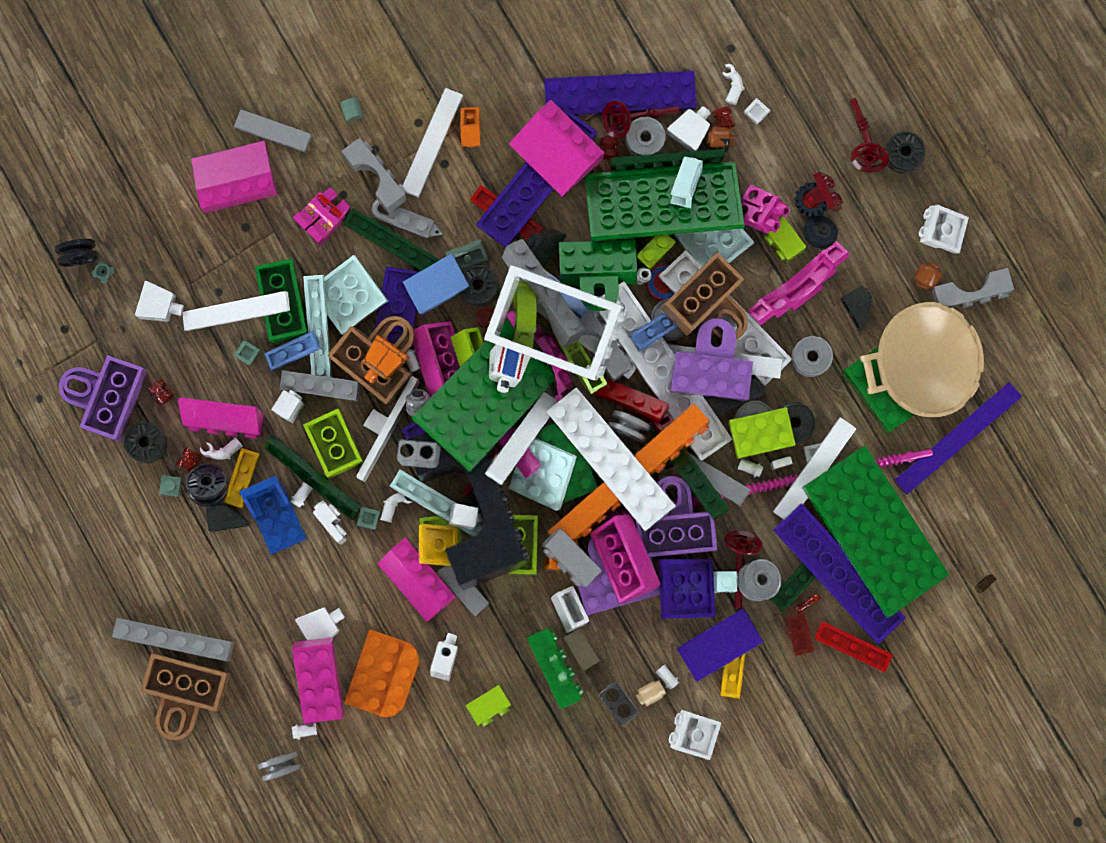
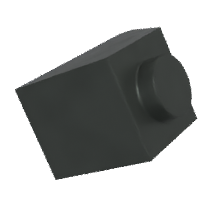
(545, 244)
(858, 306)
(224, 518)

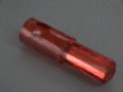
(807, 603)

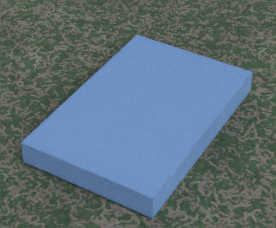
(436, 284)

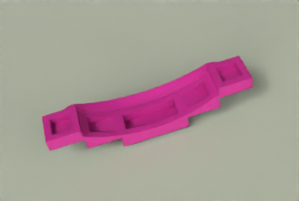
(801, 286)
(550, 347)

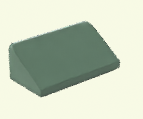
(469, 254)

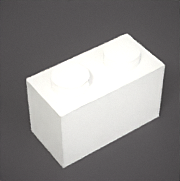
(288, 406)
(464, 516)
(569, 609)

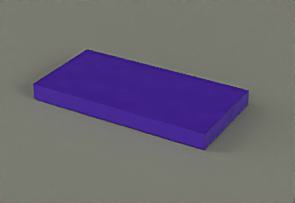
(398, 299)
(720, 645)

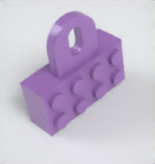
(713, 369)
(108, 395)
(680, 528)
(599, 593)

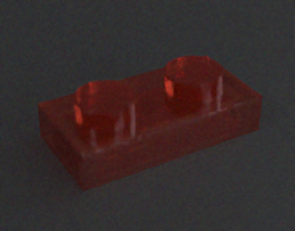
(799, 634)

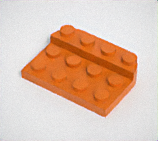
(383, 675)

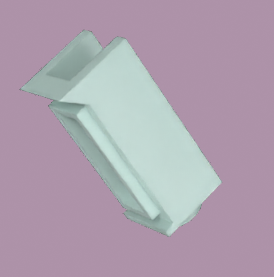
(686, 182)
(725, 581)

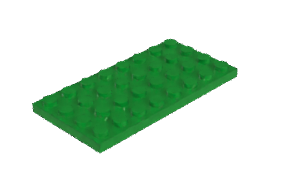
(640, 202)
(470, 412)
(875, 531)

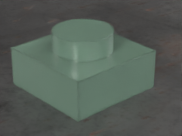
(247, 353)
(170, 486)
(368, 518)

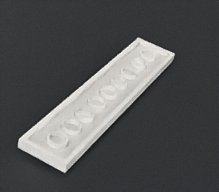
(656, 368)

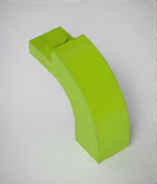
(525, 314)
(576, 355)

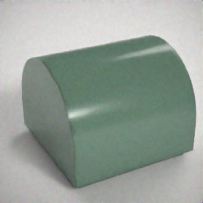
(351, 109)

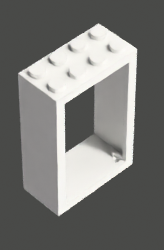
(610, 332)

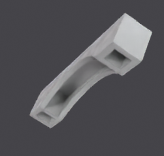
(561, 317)
(173, 639)

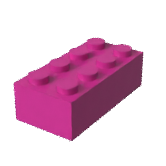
(318, 680)

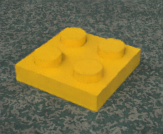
(434, 541)

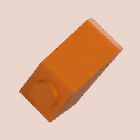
(470, 126)

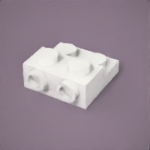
(943, 228)
(329, 518)
(694, 734)

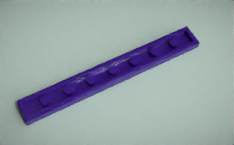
(958, 438)

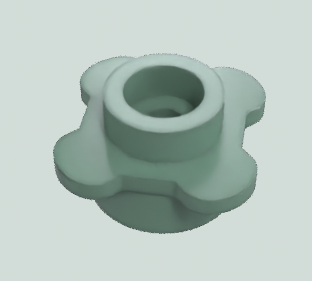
(97, 272)

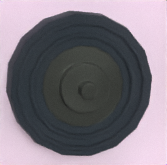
(820, 232)

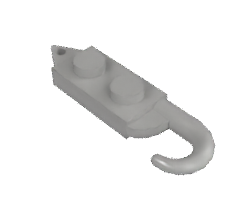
(408, 221)

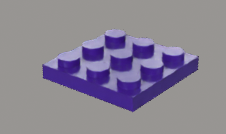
(686, 588)

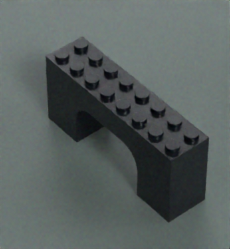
(497, 545)

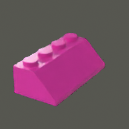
(435, 354)
(625, 558)
(415, 580)

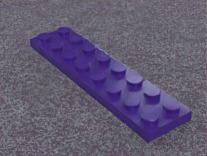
(637, 91)
(521, 199)
(834, 571)

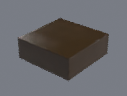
(985, 583)

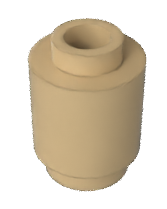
(650, 693)

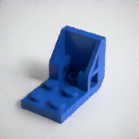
(274, 514)

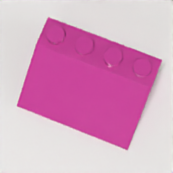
(557, 148)
(233, 177)
(221, 417)

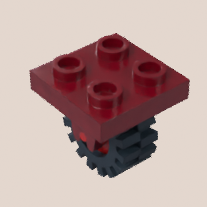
(818, 197)

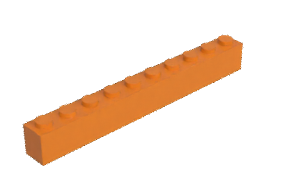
(651, 457)

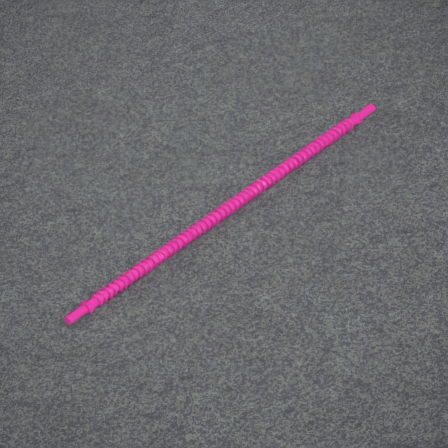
(909, 456)

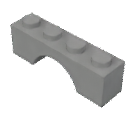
(361, 158)
(996, 284)
(618, 362)
(320, 386)

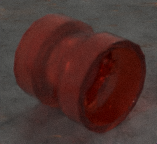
(723, 117)
(609, 147)
(484, 320)
(160, 392)
(188, 459)

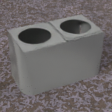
(421, 462)
(614, 705)

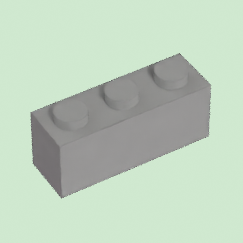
(570, 558)

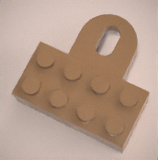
(707, 297)
(354, 346)
(183, 689)

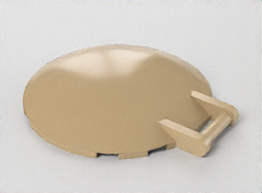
(927, 360)

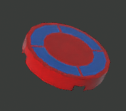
(656, 287)

